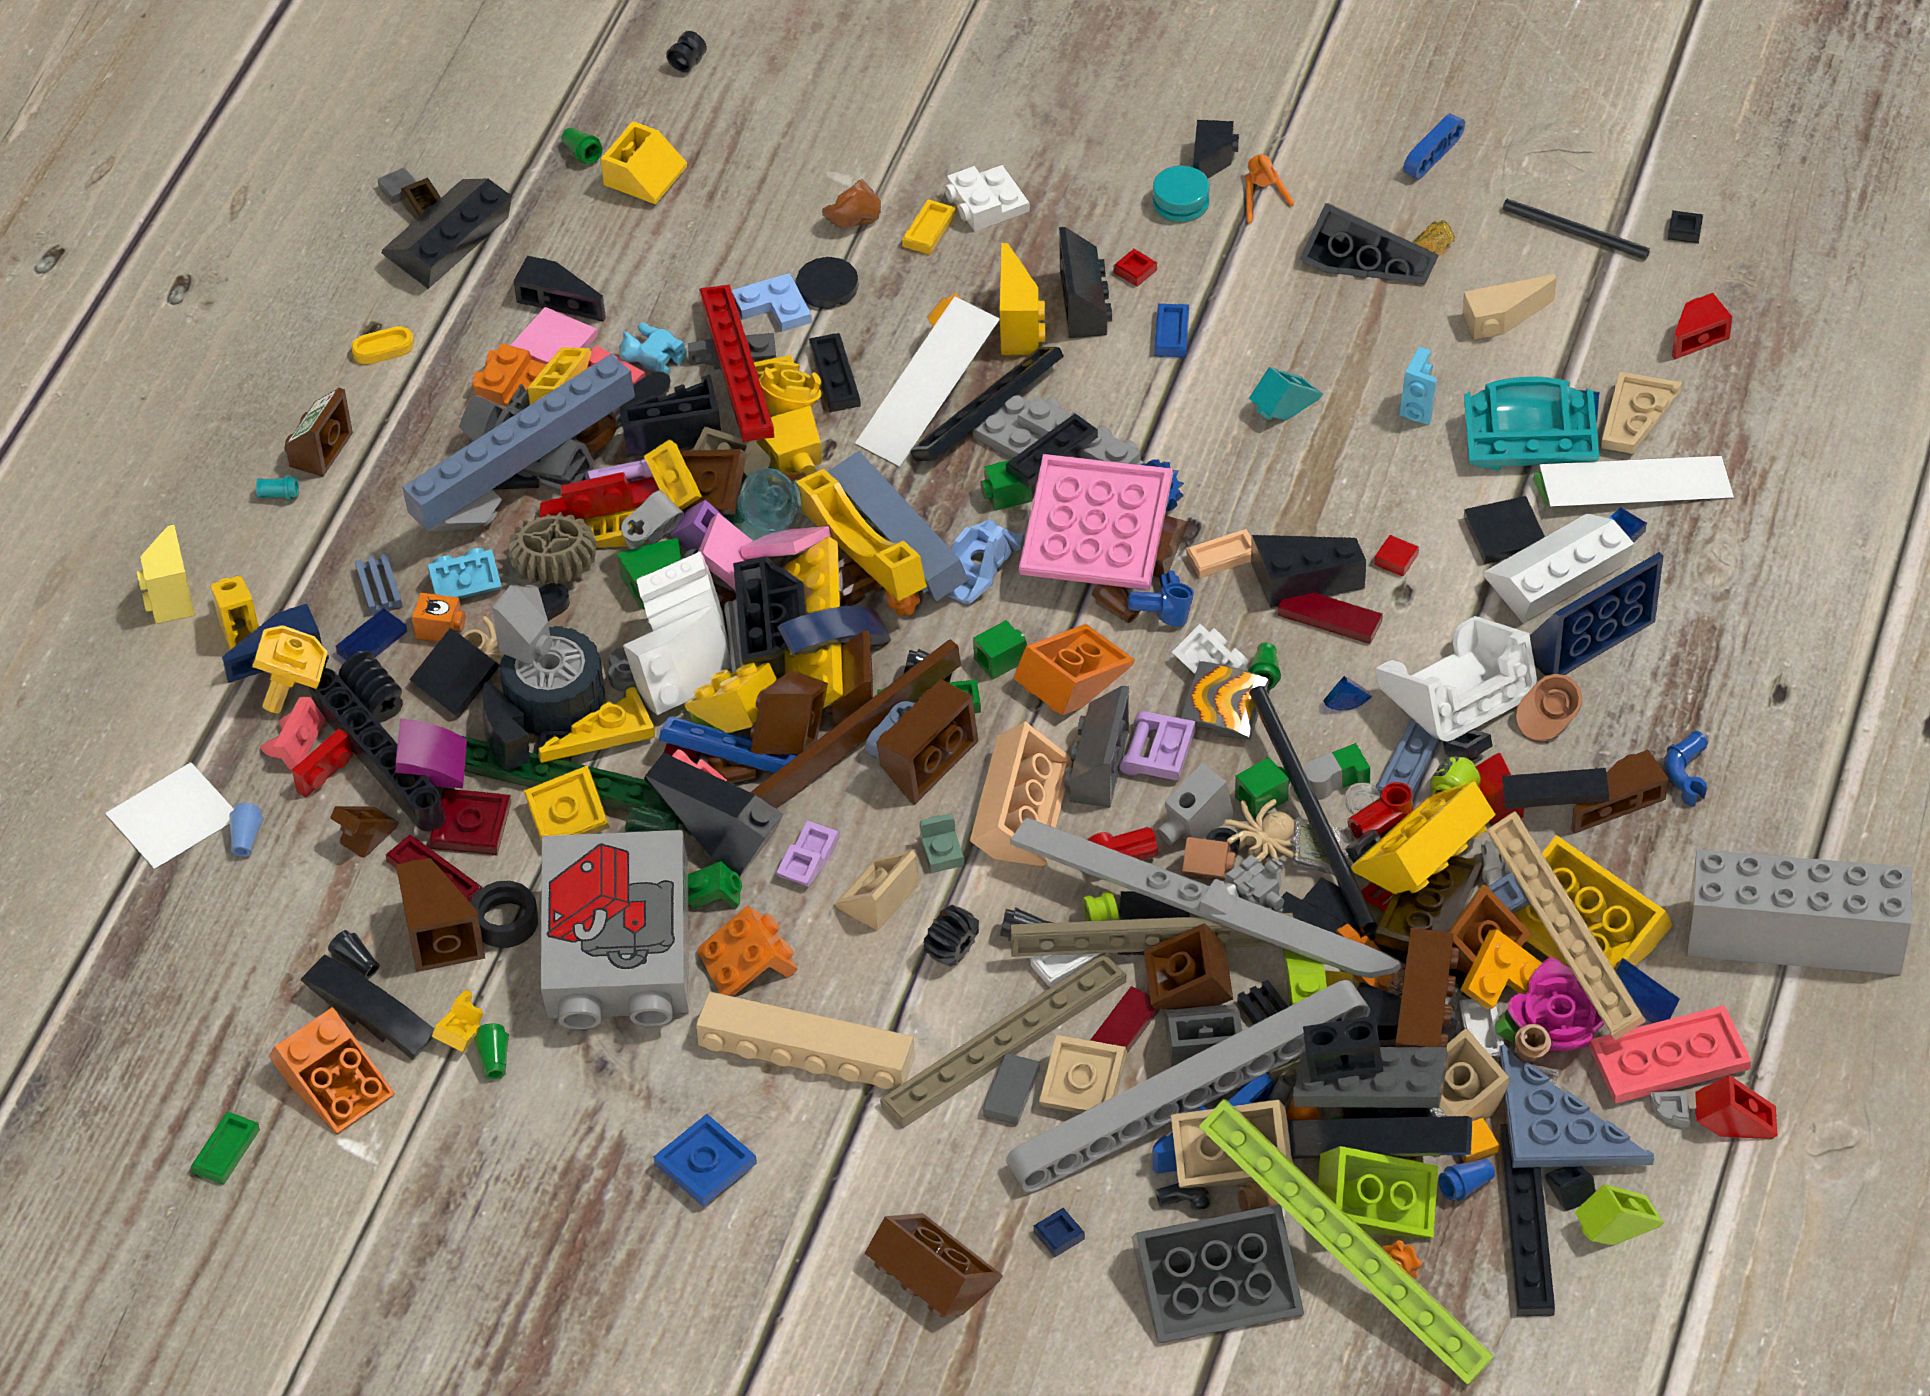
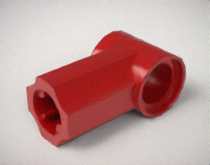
(1384, 812)
(1136, 844)

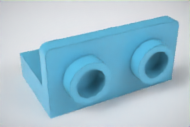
(1419, 388)
(465, 575)

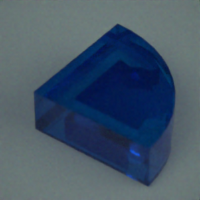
(1346, 695)

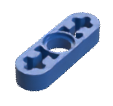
(1434, 146)

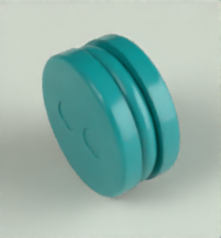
(1181, 193)

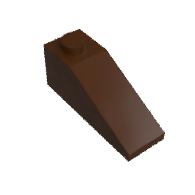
(1632, 785)

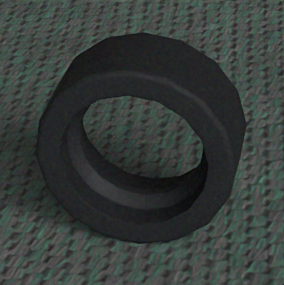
(504, 893)

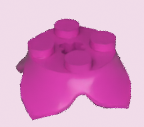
(1555, 992)

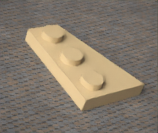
(1636, 409)

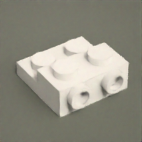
(985, 196)

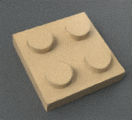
(1081, 1074)

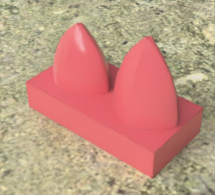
(297, 734)

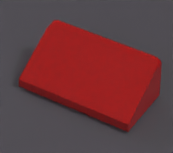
(1491, 786)

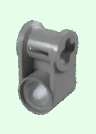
(653, 519)

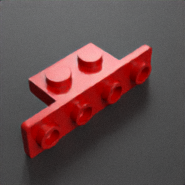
(599, 496)

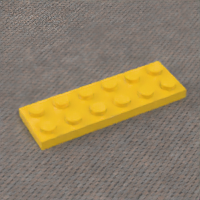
(820, 576)

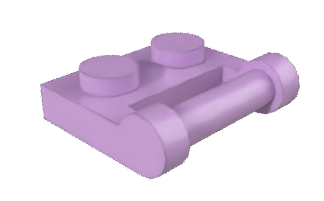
(633, 471)
(1168, 749)

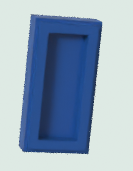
(1171, 330)

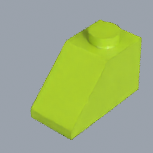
(1616, 1215)

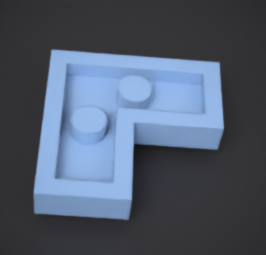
(774, 295)

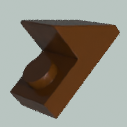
(362, 827)

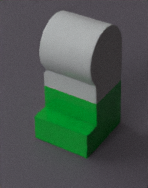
(1337, 770)

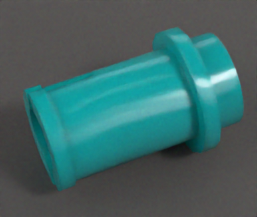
(277, 487)

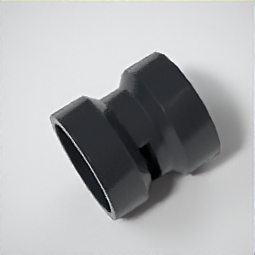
(686, 51)

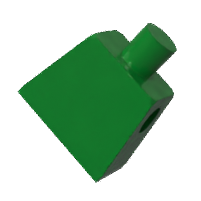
(646, 560)

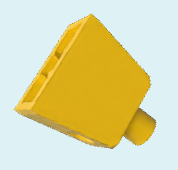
(795, 442)
(232, 603)

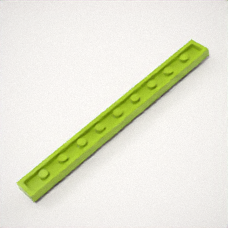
(1347, 1242)

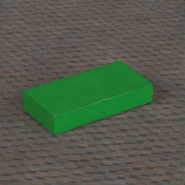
(225, 1148)

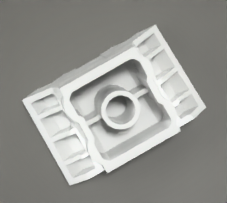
(679, 592)

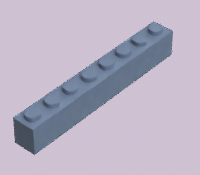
(518, 442)

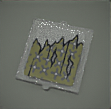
(1308, 851)

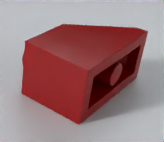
(1701, 325)
(1735, 1110)

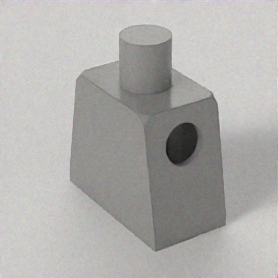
(1197, 806)

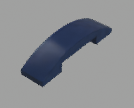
(832, 626)

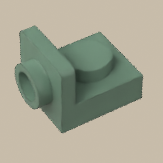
(940, 843)

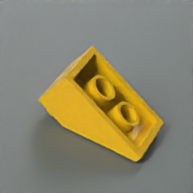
(1019, 307)

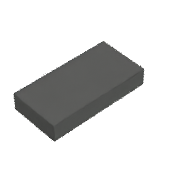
(1011, 1088)

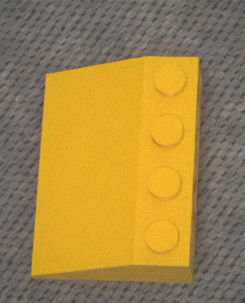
(1615, 913)

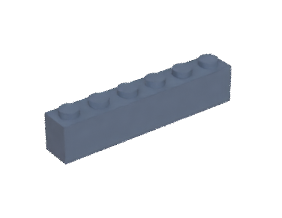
(897, 522)

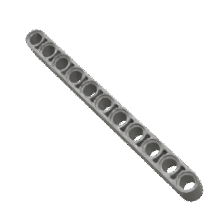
(1179, 1089)

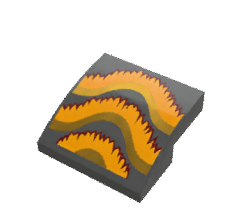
(1222, 700)

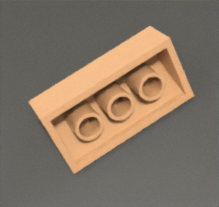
(1021, 782)

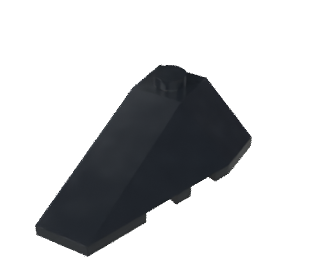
(1359, 248)
(721, 816)

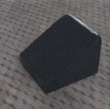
(1571, 1186)

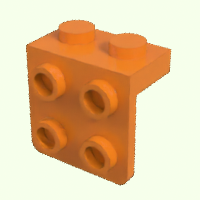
(745, 950)

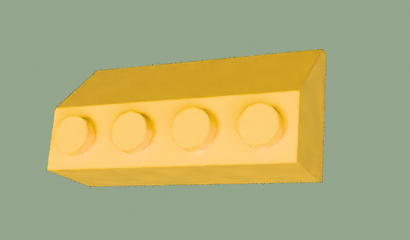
(1426, 839)

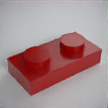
(322, 763)

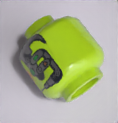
(1452, 773)

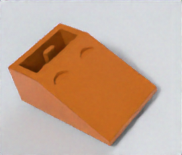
(331, 1071)

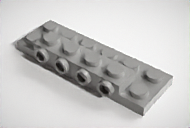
(1024, 422)

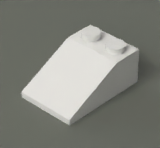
(677, 659)

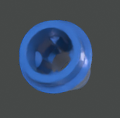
(1463, 1179)

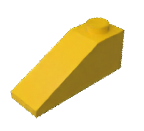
(561, 368)

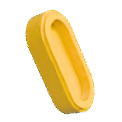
(382, 345)

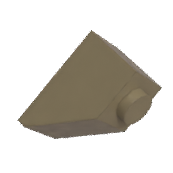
(716, 440)

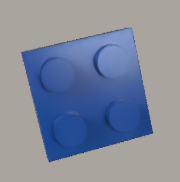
(705, 1160)

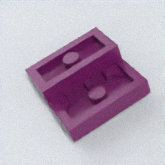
(431, 752)

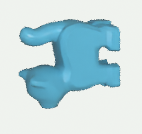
(655, 351)

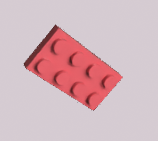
(1670, 1054)

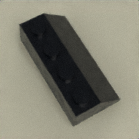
(449, 229)

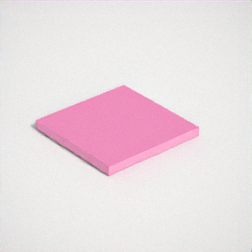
(1096, 521)

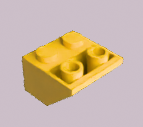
(642, 163)
(731, 697)

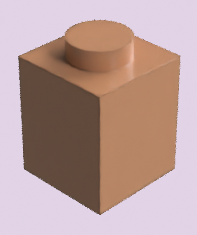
(1207, 859)

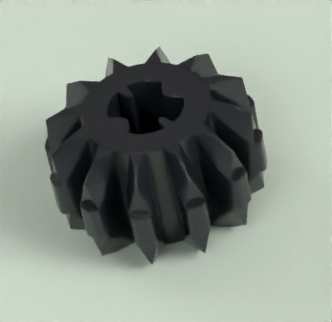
(951, 935)

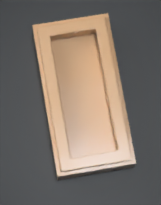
(1220, 553)

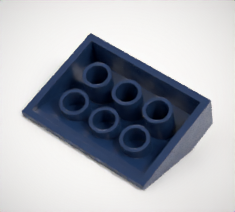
(1598, 619)

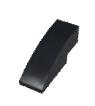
(504, 729)

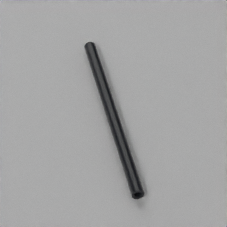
(1313, 810)

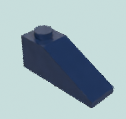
(240, 659)

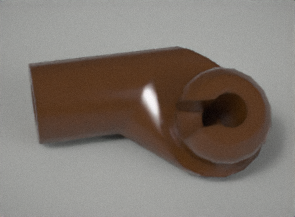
(731, 773)

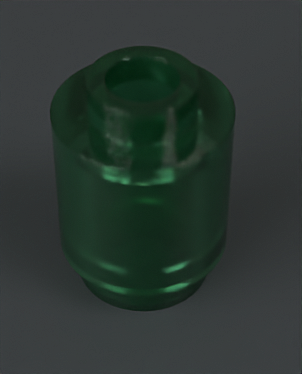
(650, 820)

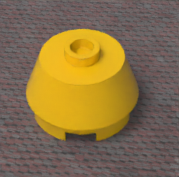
(788, 388)

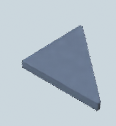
(1557, 1127)

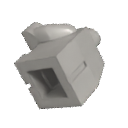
(1257, 882)

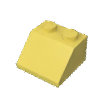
(165, 579)

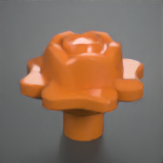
(903, 606)
(1404, 1257)

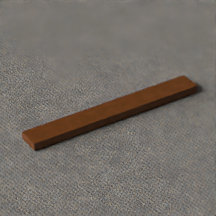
(858, 726)

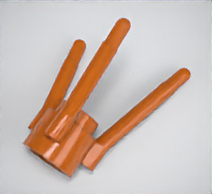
(1263, 174)

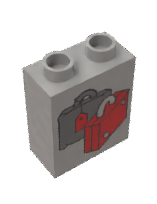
(614, 927)

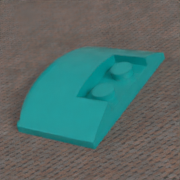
(1530, 423)

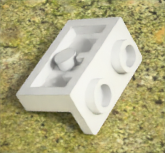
(1208, 647)

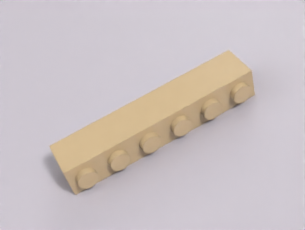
(805, 1041)

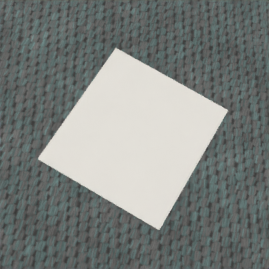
(172, 815)

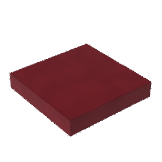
(472, 821)

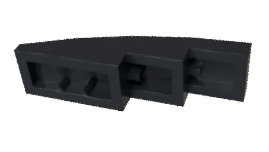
(369, 1005)

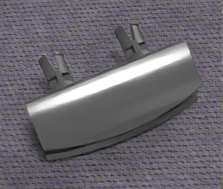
(557, 468)

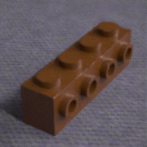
(1426, 989)

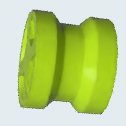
(1100, 908)

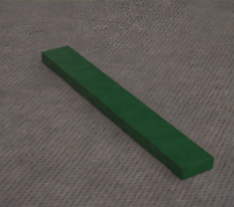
(613, 788)

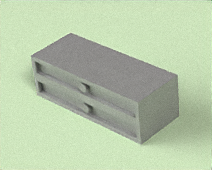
(1799, 911)

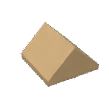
(880, 889)
(1472, 1079)

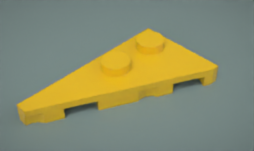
(608, 727)

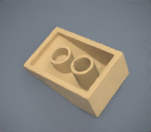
(1204, 1163)

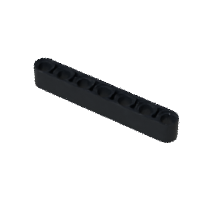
(377, 751)

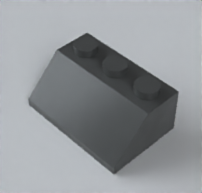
(1099, 749)

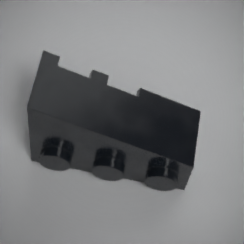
(672, 417)
(1306, 565)

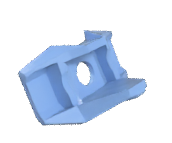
(996, 545)

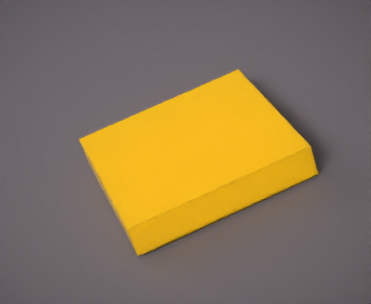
(567, 805)

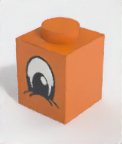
(435, 616)

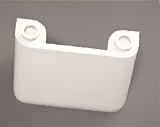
(1475, 684)

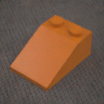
(1071, 668)

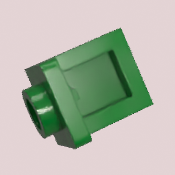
(713, 884)

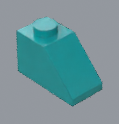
(1283, 394)

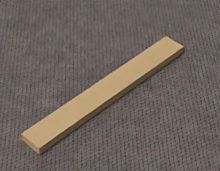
(1566, 926)

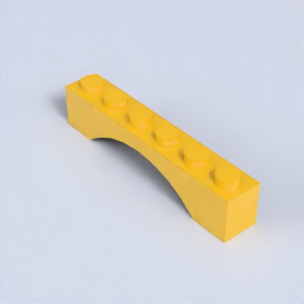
(890, 564)

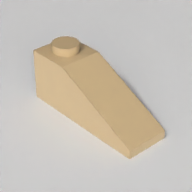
(1503, 306)

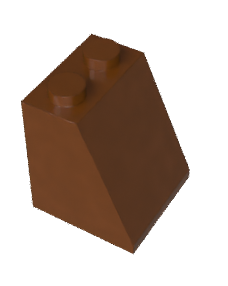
(438, 917)

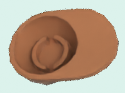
(1548, 707)

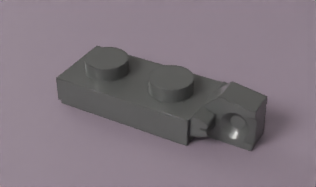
(761, 348)

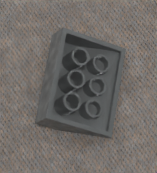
(1218, 1273)

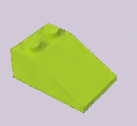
(1381, 1191)

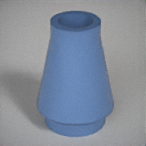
(244, 827)

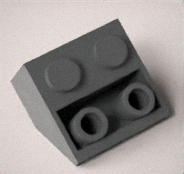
(1199, 1028)

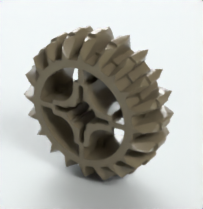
(552, 548)

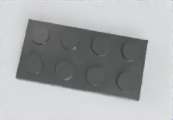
(1410, 1080)

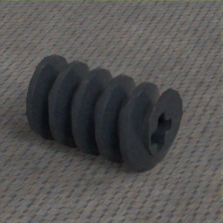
(372, 685)

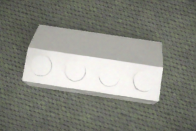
(1560, 565)

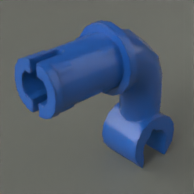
(1678, 759)

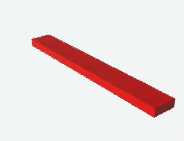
(736, 363)

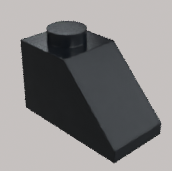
(1214, 146)

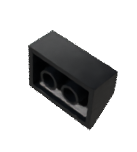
(1082, 286)

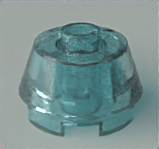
(768, 500)

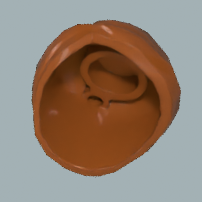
(854, 207)

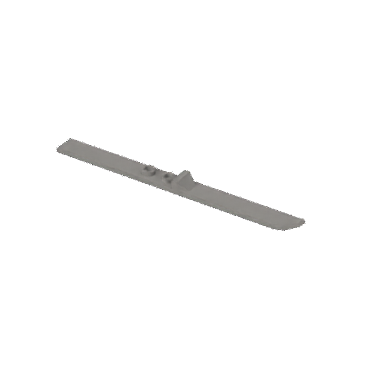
(1202, 900)

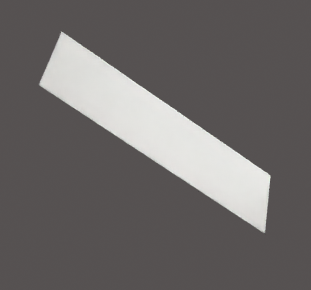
(927, 381)
(1636, 481)

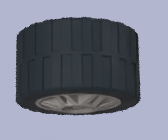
(558, 685)

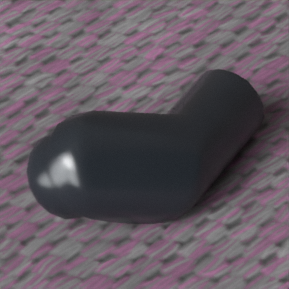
(1174, 1194)

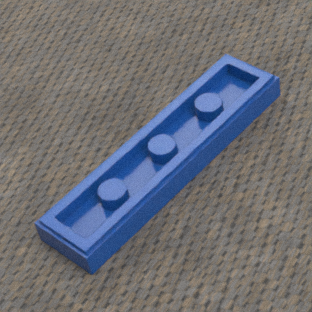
(719, 744)

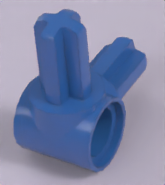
(1170, 603)

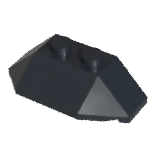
(764, 601)

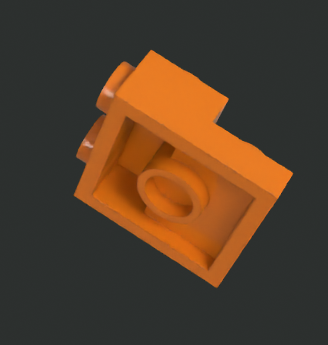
(504, 372)

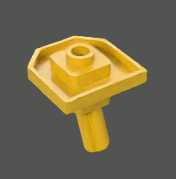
(290, 659)

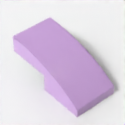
(809, 854)

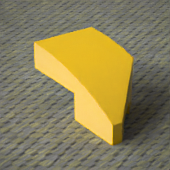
(460, 1024)

